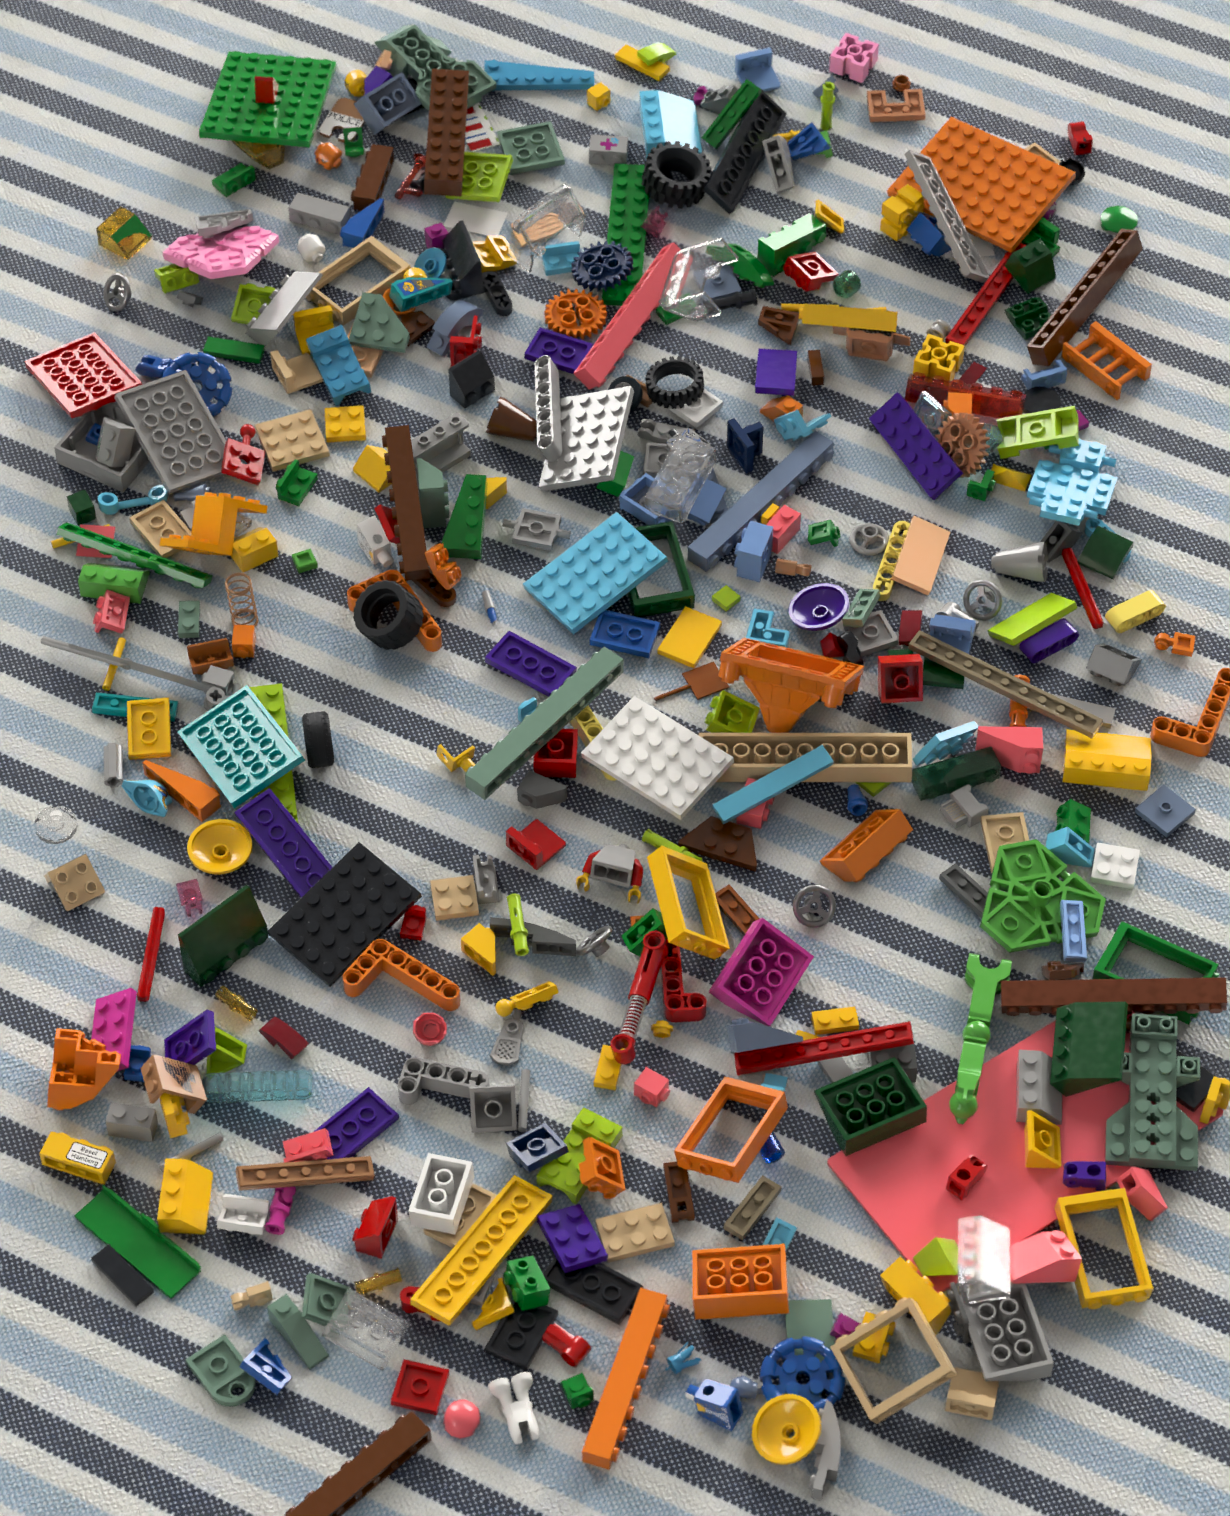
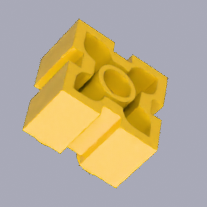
(901, 212)
(939, 358)

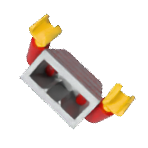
(614, 866)

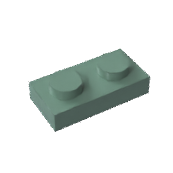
(189, 619)

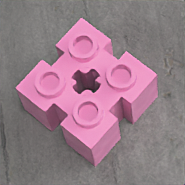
(854, 57)

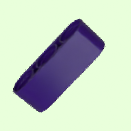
(1049, 640)

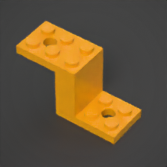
(214, 524)

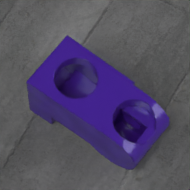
(1085, 1174)

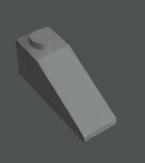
(779, 162)

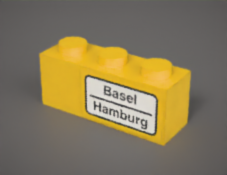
(77, 1157)

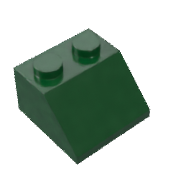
(1032, 266)

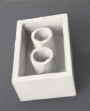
(441, 1193)

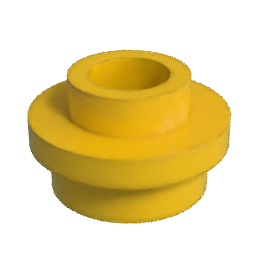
(662, 1029)

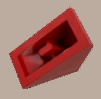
(265, 89)

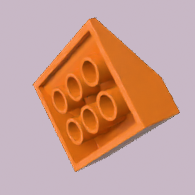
(740, 1281)

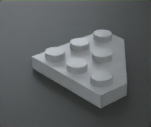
(217, 223)

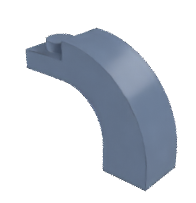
(450, 323)

